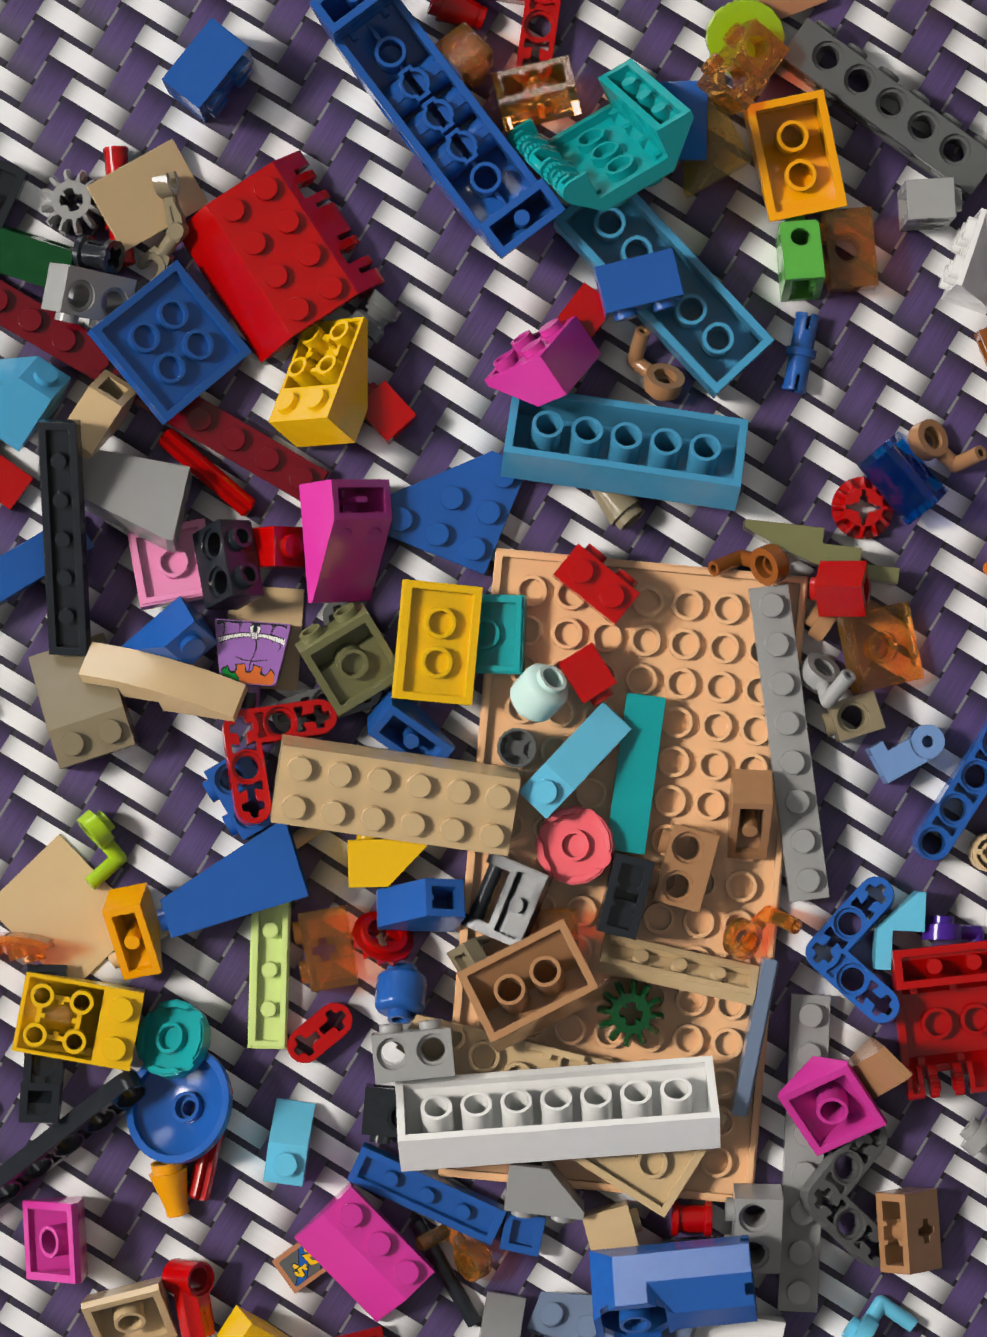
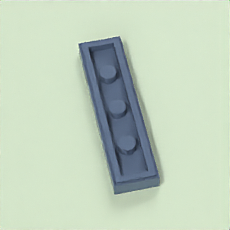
(754, 1037)

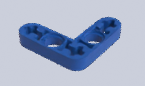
(844, 960)

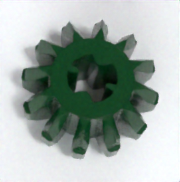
(640, 1004)

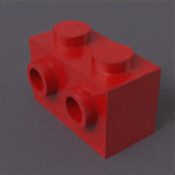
(596, 584)

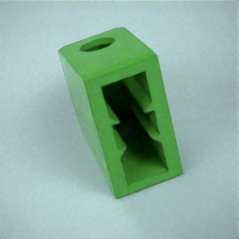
(799, 259)

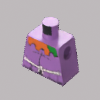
(252, 654)

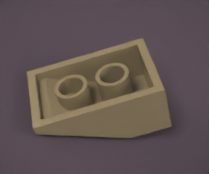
(79, 716)

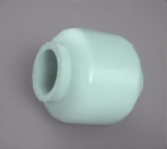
(539, 692)

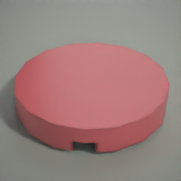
(575, 845)

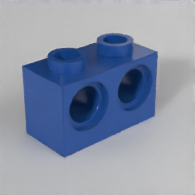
(217, 791)

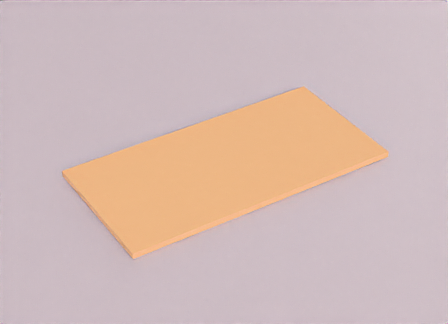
(695, 647)

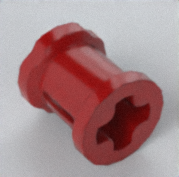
(691, 1218)

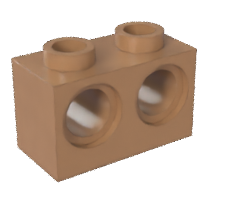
(694, 869)

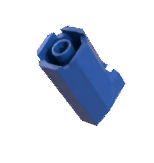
(672, 1286)

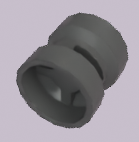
(379, 313)
(516, 747)

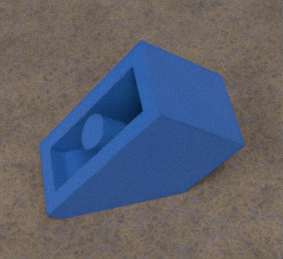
(175, 633)
(406, 728)

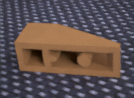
(878, 1068)

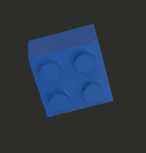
(209, 71)

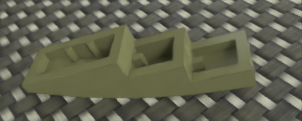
(807, 546)

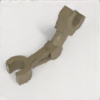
(167, 188)

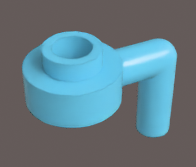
(869, 1321)

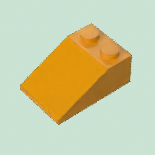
(795, 155)

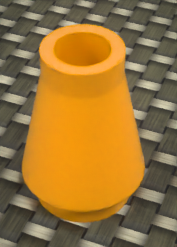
(171, 1186)

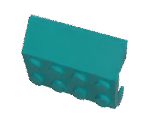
(616, 147)

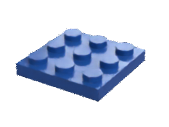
(169, 342)

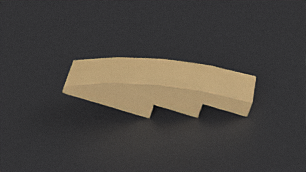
(163, 680)

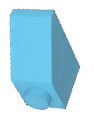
(289, 1142)

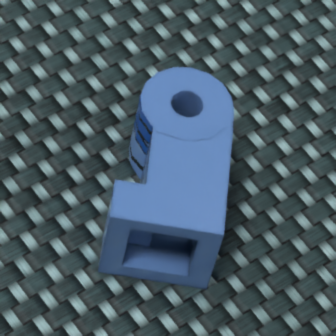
(920, 747)

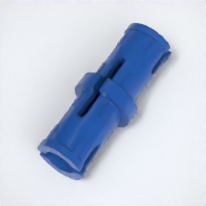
(800, 352)

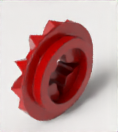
(849, 520)
(398, 941)

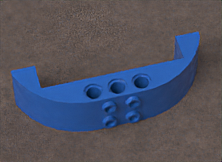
(440, 120)

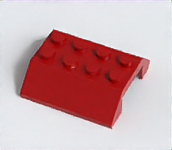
(278, 255)
(942, 1016)

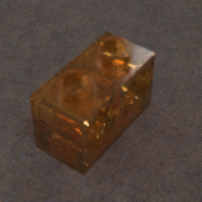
(747, 72)

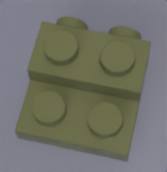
(348, 657)

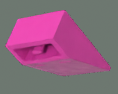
(344, 537)

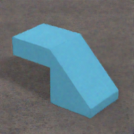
(904, 917)

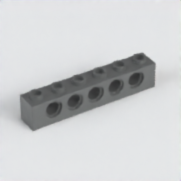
(865, 107)

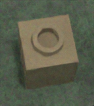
(870, 717)

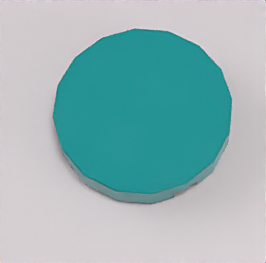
(173, 1039)

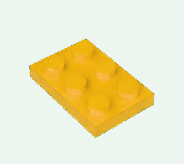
(437, 642)

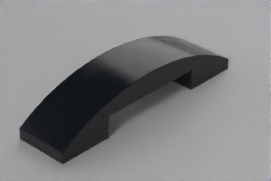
(42, 1075)

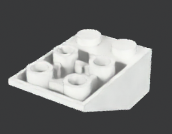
(967, 274)

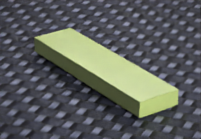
(269, 977)

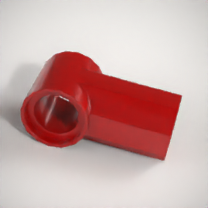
(191, 1286)

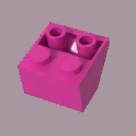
(544, 363)

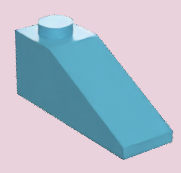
(574, 760)

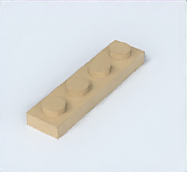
(678, 969)

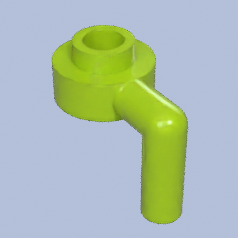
(99, 829)

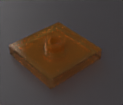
(880, 647)

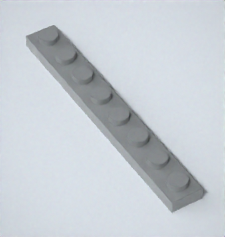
(788, 743)
(800, 1232)

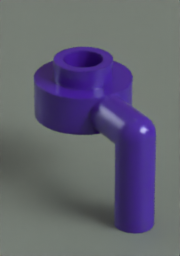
(944, 929)

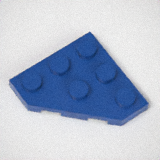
(457, 512)

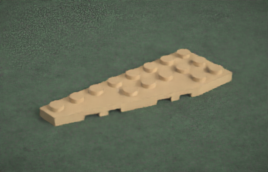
(648, 1177)

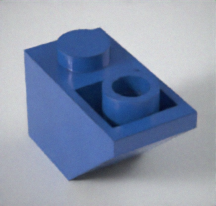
(421, 905)

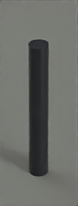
(448, 1276)

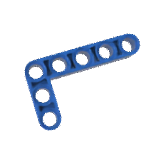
(955, 788)

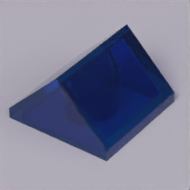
(903, 478)

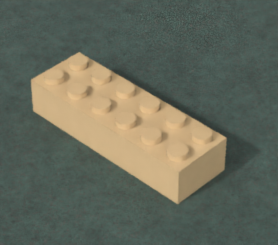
(395, 795)

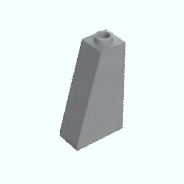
(138, 495)

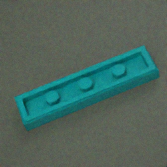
(636, 772)

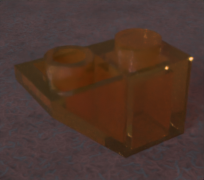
(467, 54)

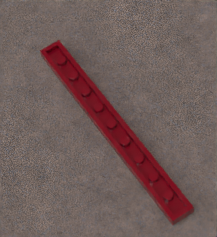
(197, 420)

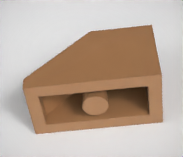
(749, 814)

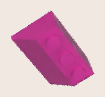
(364, 1252)

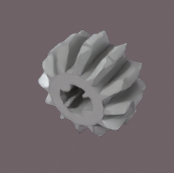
(61, 212)

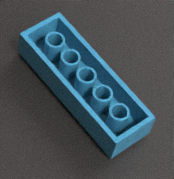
(708, 327)
(627, 449)

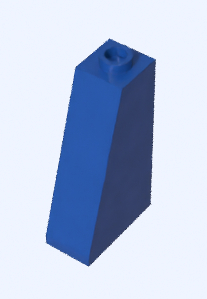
(244, 882)

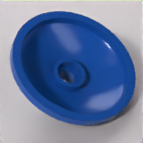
(163, 1120)

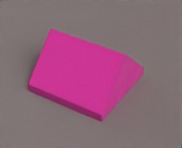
(830, 1104)
(55, 1239)

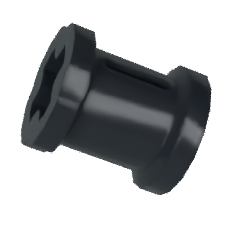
(98, 254)

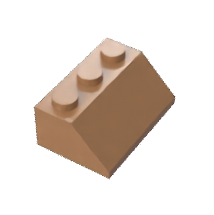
(530, 985)

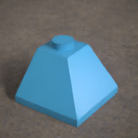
(28, 393)

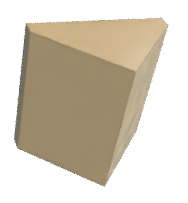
(131, 1311)

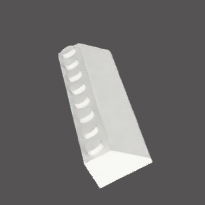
(557, 1113)

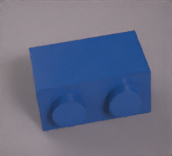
(639, 284)

